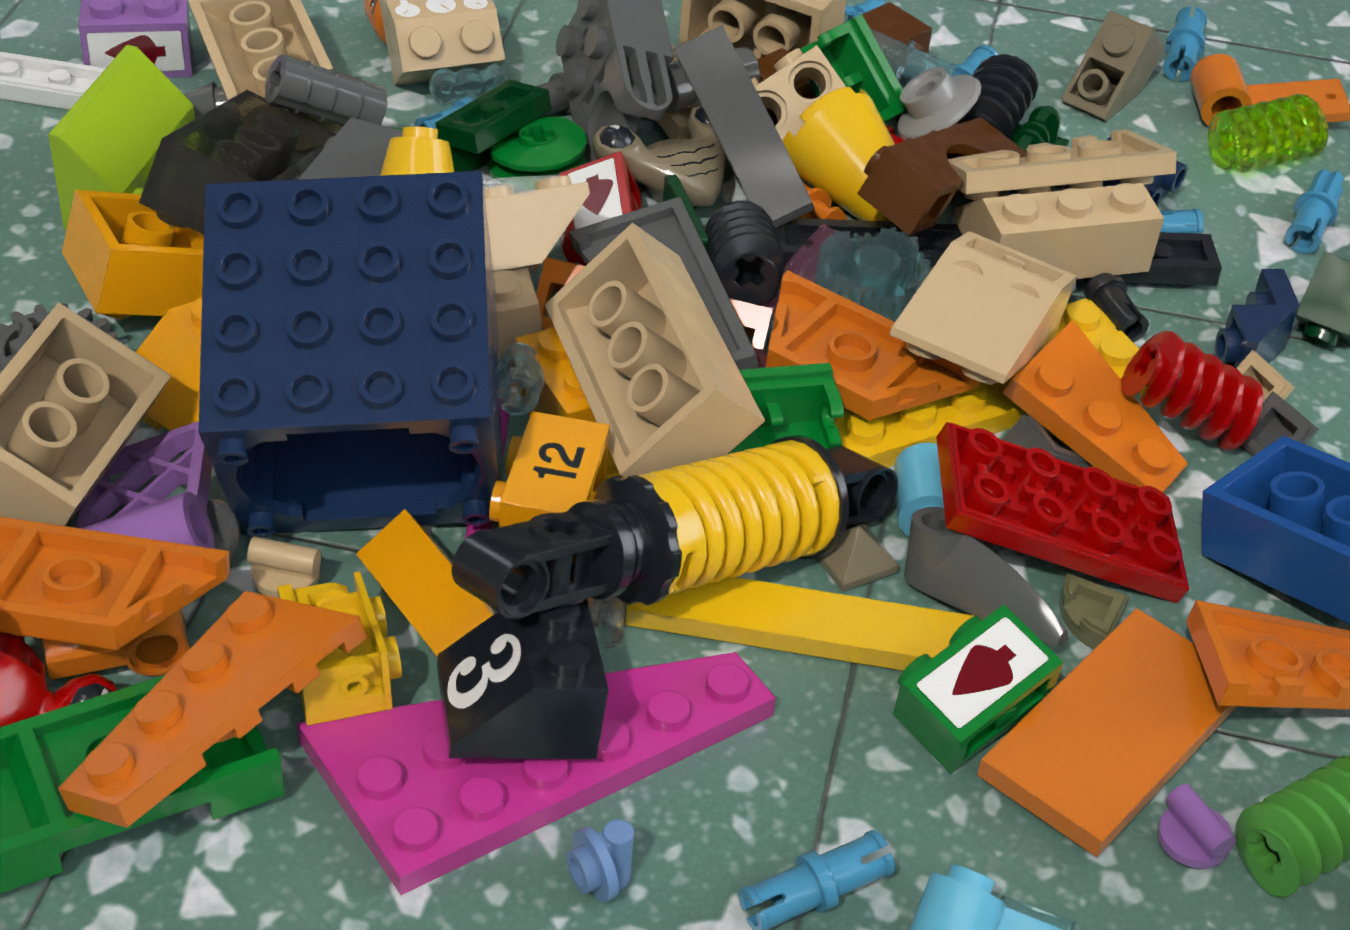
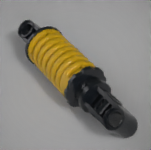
(678, 528)

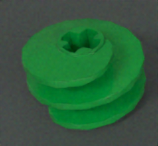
(539, 149)

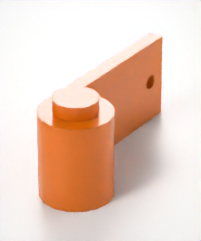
(1221, 86)

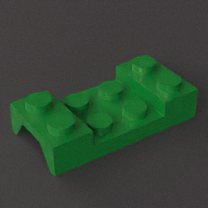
(50, 746)

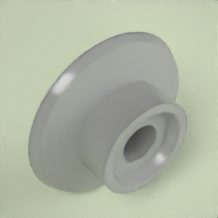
(936, 101)

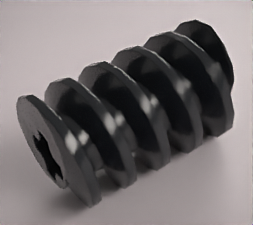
(1005, 93)
(745, 252)

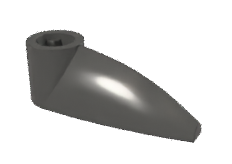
(972, 576)

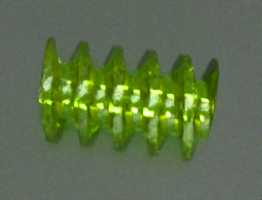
(1267, 133)

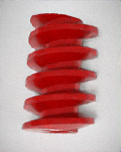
(1194, 388)

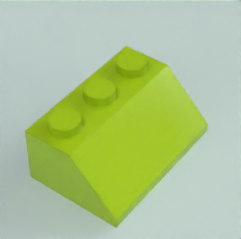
(116, 129)

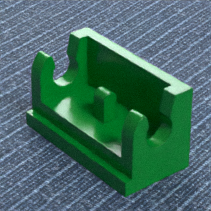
(861, 65)
(794, 402)

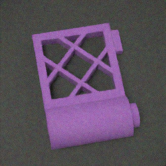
(148, 513)

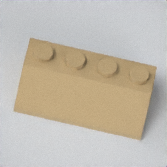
(250, 35)
(651, 358)

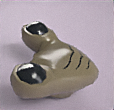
(696, 161)

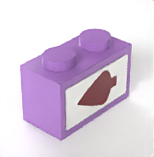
(154, 26)

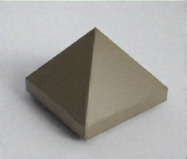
(858, 559)

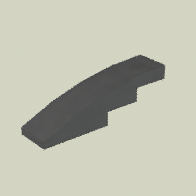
(743, 126)

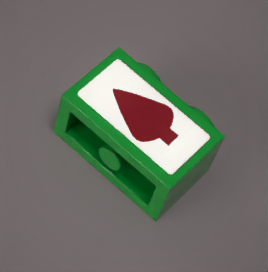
(975, 686)

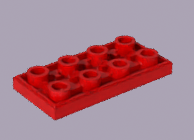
(1060, 512)

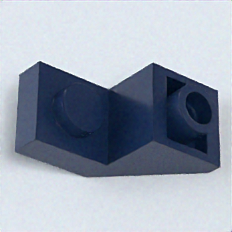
(1260, 323)

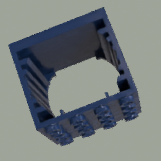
(350, 351)

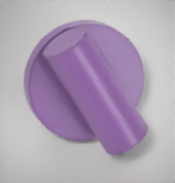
(1193, 831)

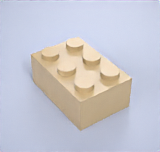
(762, 24)
(67, 415)

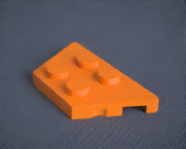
(868, 365)
(96, 583)

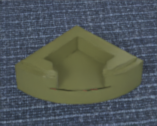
(1090, 609)

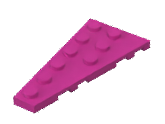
(442, 812)

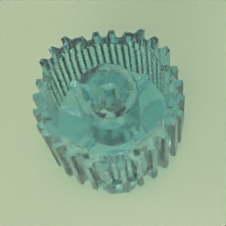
(872, 270)

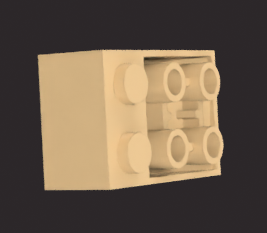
(985, 309)

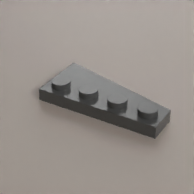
(674, 228)

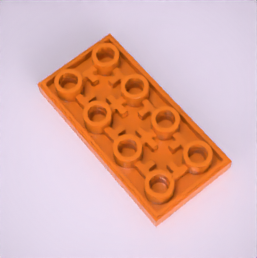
(1109, 733)

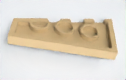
(1046, 165)

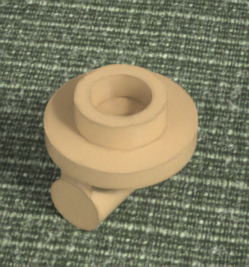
(281, 564)

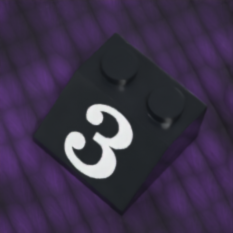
(525, 687)

